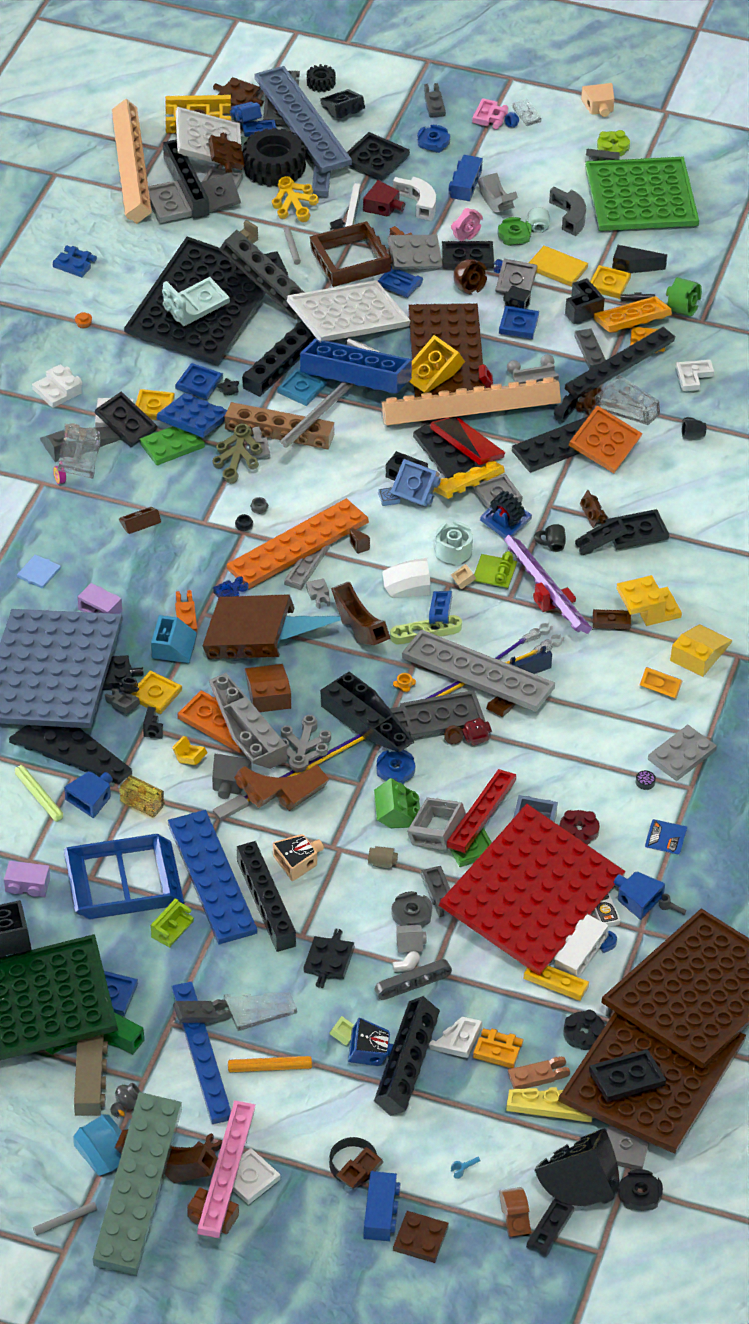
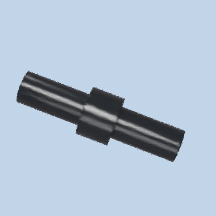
(637, 296)

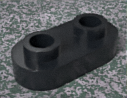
(566, 408)

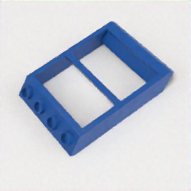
(80, 886)

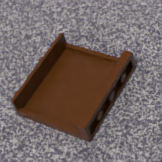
(247, 626)

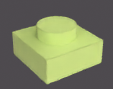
(342, 1030)

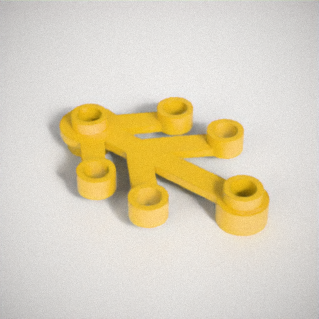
(287, 185)

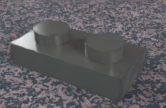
(596, 154)

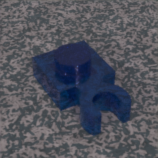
(229, 589)

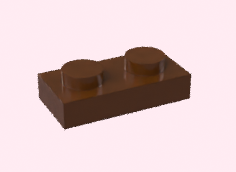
(611, 619)

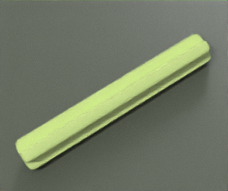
(39, 793)

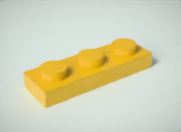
(559, 982)

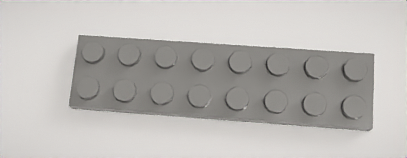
(478, 670)

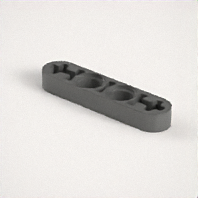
(413, 979)

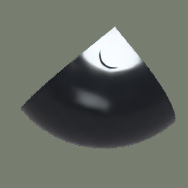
(582, 1172)

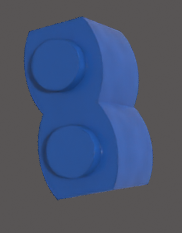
(245, 112)

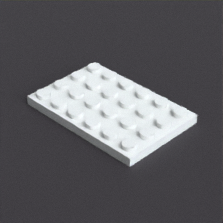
(348, 311)

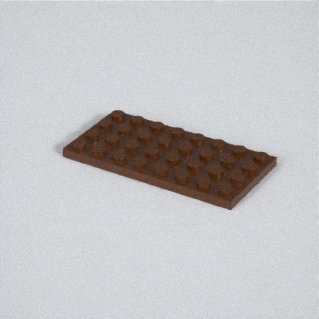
(458, 328)

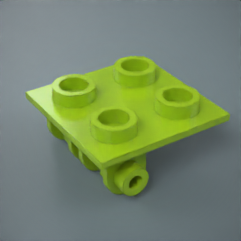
(495, 570)

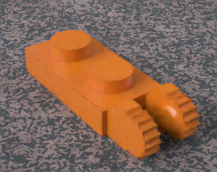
(186, 610)

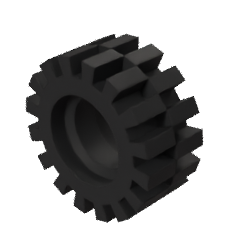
(321, 78)

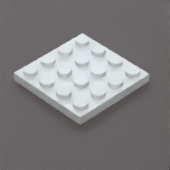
(195, 130)

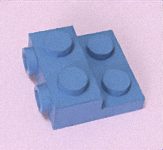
(416, 483)

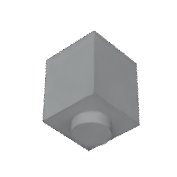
(410, 938)

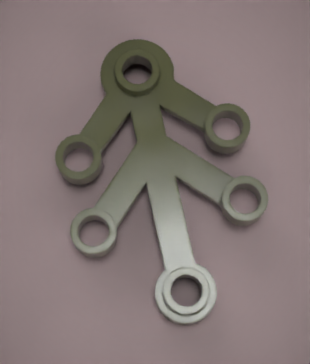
(241, 433)

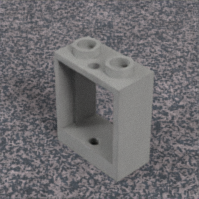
(435, 838)

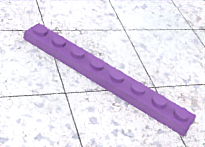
(559, 598)

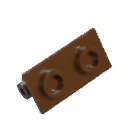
(588, 401)
(593, 509)

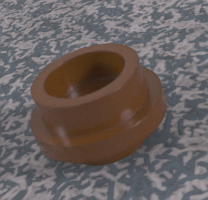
(453, 734)

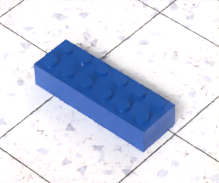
(356, 366)

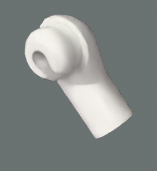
(408, 964)

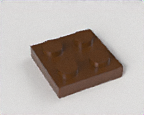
(420, 1236)

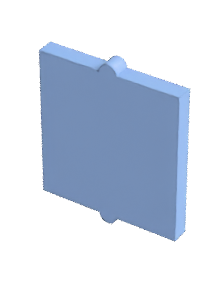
(38, 571)

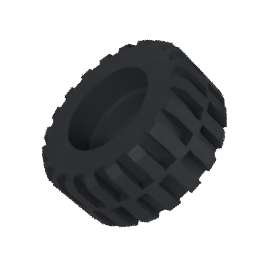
(274, 155)

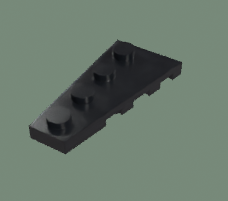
(444, 454)

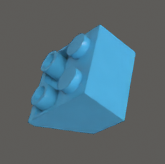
(172, 640)

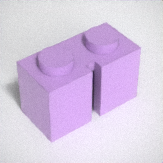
(96, 598)
(28, 878)

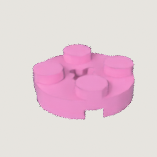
(467, 224)

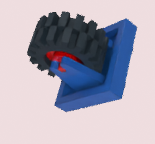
(505, 515)

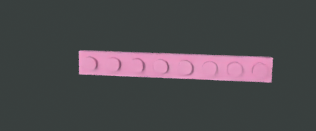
(226, 1169)

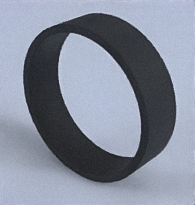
(347, 1142)

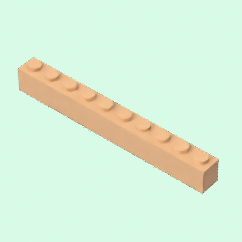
(131, 161)
(471, 402)

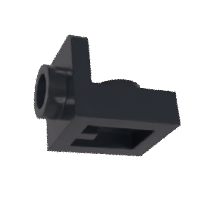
(151, 727)

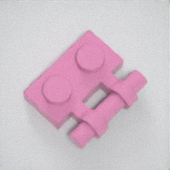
(486, 111)

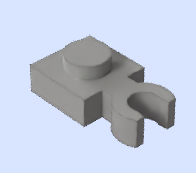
(318, 590)

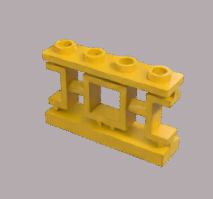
(211, 104)

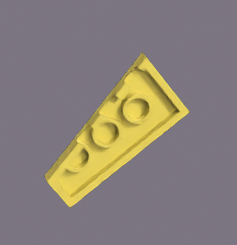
(543, 1104)

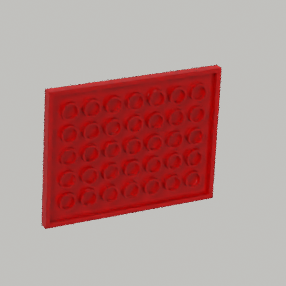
(531, 889)

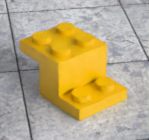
(646, 598)

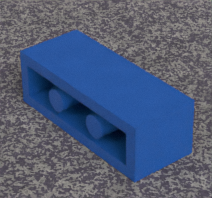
(466, 177)
(381, 1206)

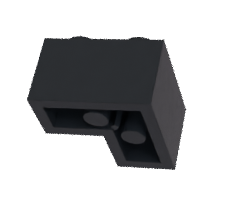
(583, 302)

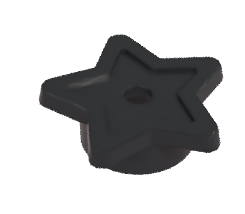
(229, 387)

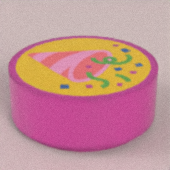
(60, 477)

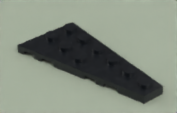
(72, 747)

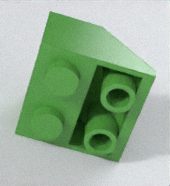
(396, 804)

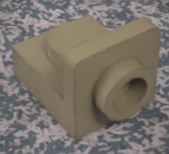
(250, 231)

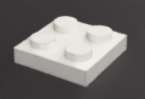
(254, 1177)

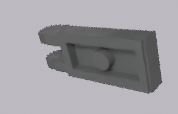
(434, 101)
(436, 885)
(201, 1011)

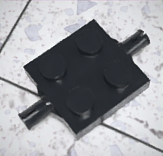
(119, 669)
(329, 957)

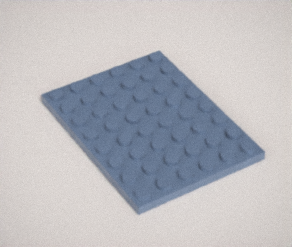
(55, 666)

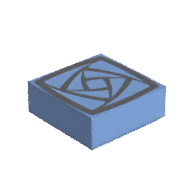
(387, 498)

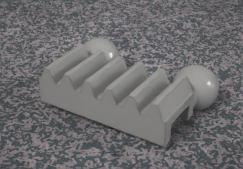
(536, 373)

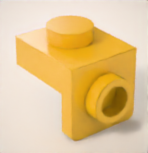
(188, 753)

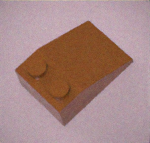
(269, 687)

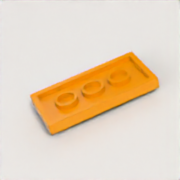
(632, 314)

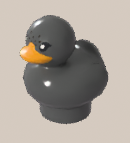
(127, 1096)

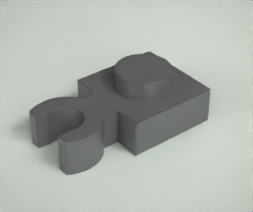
(122, 702)

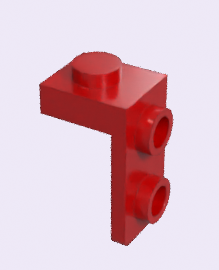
(543, 599)

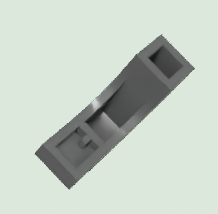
(574, 205)

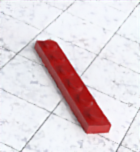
(481, 811)

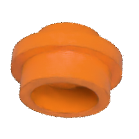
(83, 320)

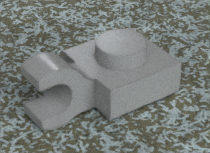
(263, 441)

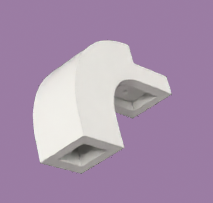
(420, 192)

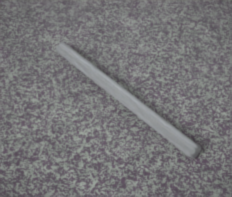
(315, 414)

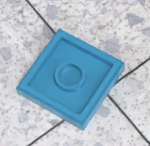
(301, 387)

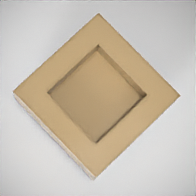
(463, 576)

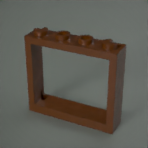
(346, 235)

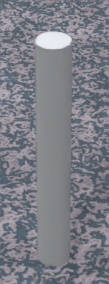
(292, 246)
(64, 1218)

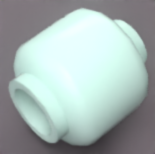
(539, 219)

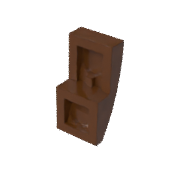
(500, 706)
(359, 1170)

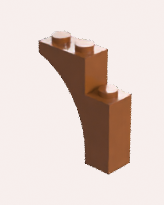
(289, 790)

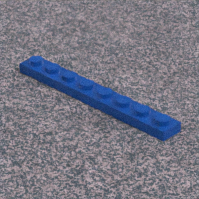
(204, 1060)

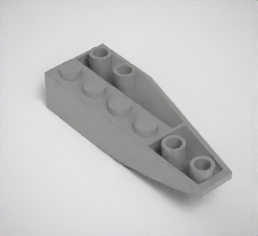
(247, 725)

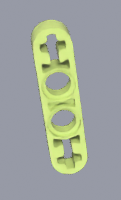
(402, 630)

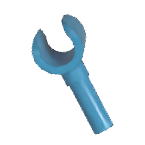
(459, 1166)

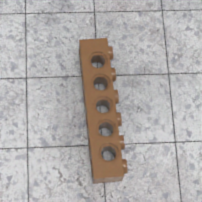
(278, 424)

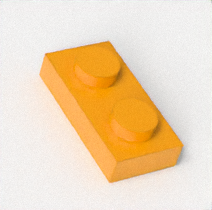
(661, 682)

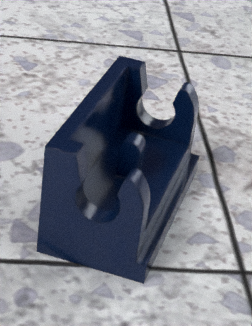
(534, 663)

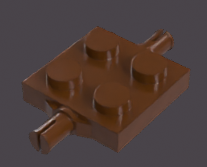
(240, 91)
(226, 152)

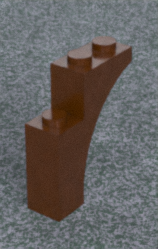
(365, 626)
(183, 1162)

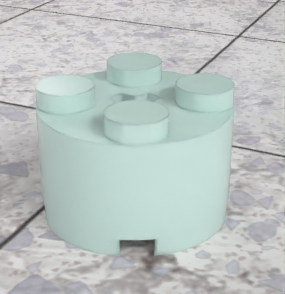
(454, 543)

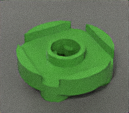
(520, 235)

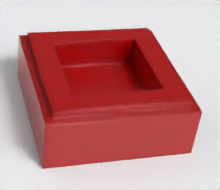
(485, 376)

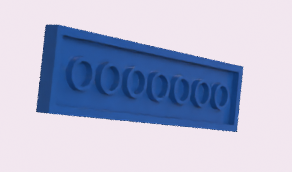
(212, 877)

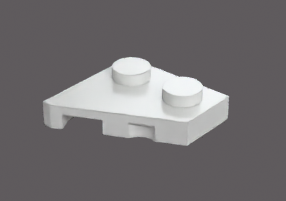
(458, 1038)

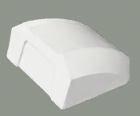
(408, 579)

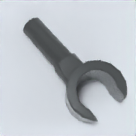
(667, 904)

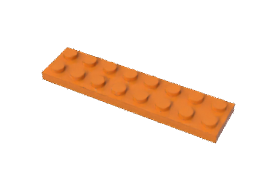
(297, 543)

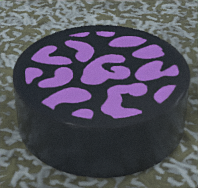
(645, 780)

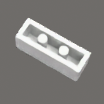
(581, 946)

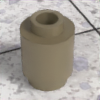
(382, 857)

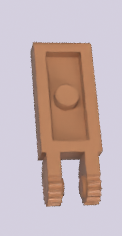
(538, 1073)

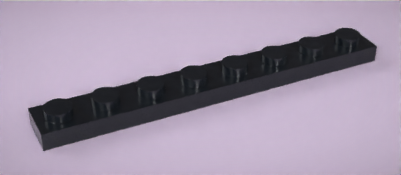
(619, 362)

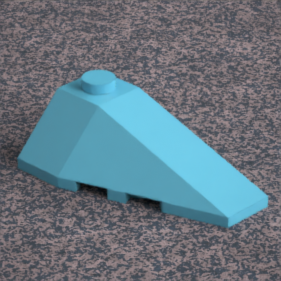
(301, 624)

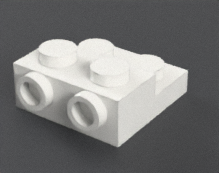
(58, 386)

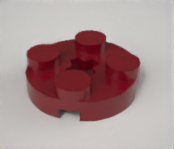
(586, 819)

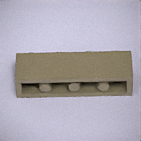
(89, 1076)

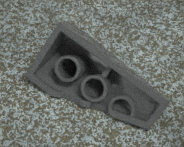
(53, 441)

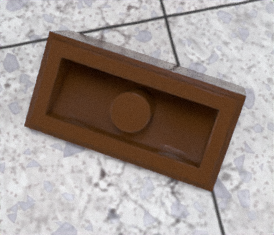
(140, 520)

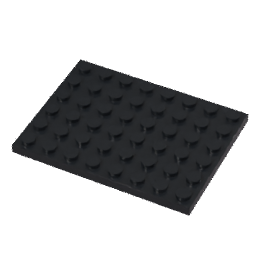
(212, 334)

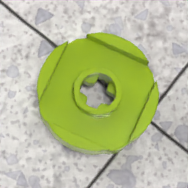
(607, 139)

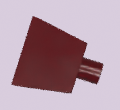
(382, 200)

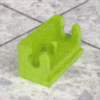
(171, 923)

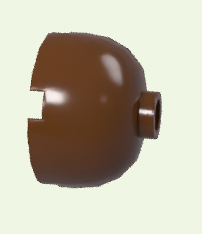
(470, 276)

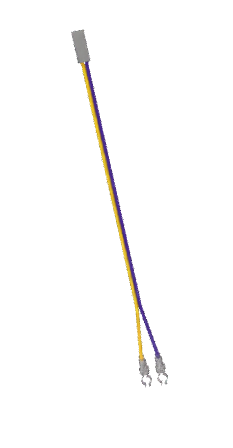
(241, 802)

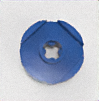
(427, 141)
(402, 773)

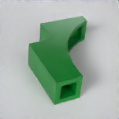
(127, 1038)

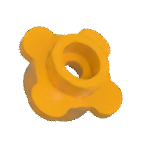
(404, 682)

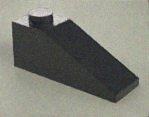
(638, 260)

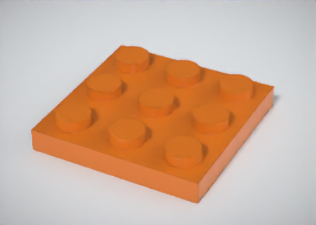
(605, 439)

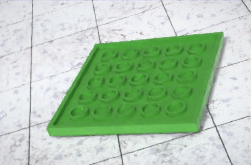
(641, 193)

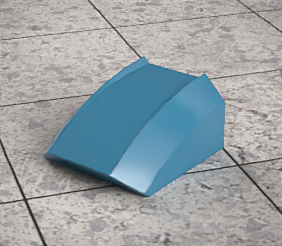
(97, 1144)

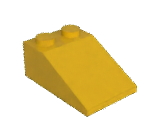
(434, 365)
(699, 649)

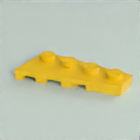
(472, 478)

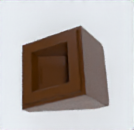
(359, 541)

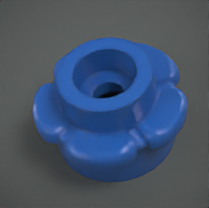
(511, 119)

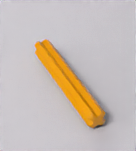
(266, 1064)

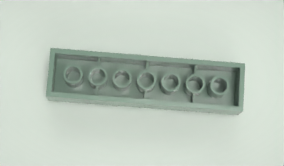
(137, 1184)

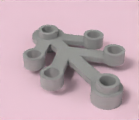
(300, 761)

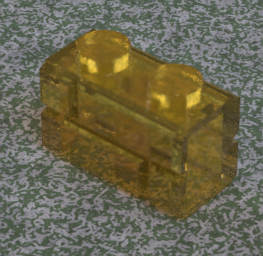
(142, 796)

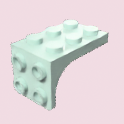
(194, 301)

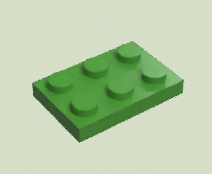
(170, 444)

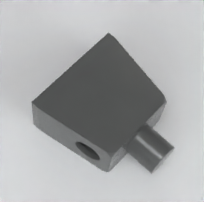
(224, 771)

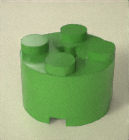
(684, 296)

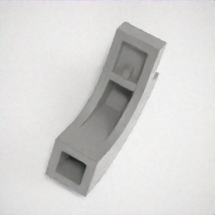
(494, 193)

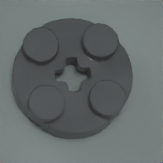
(407, 900)

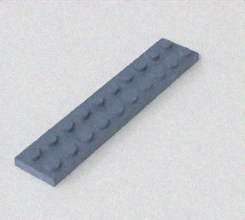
(303, 119)

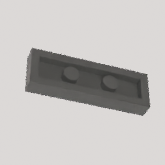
(589, 347)

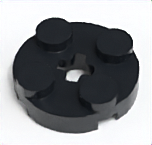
(582, 1019)
(640, 1201)

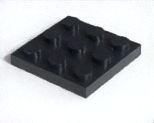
(377, 155)

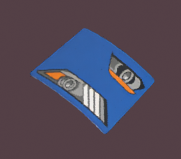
(666, 836)

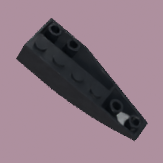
(364, 712)

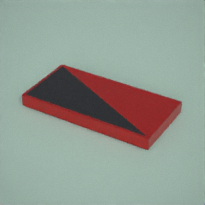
(467, 440)

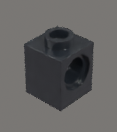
(517, 297)

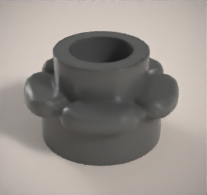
(259, 505)

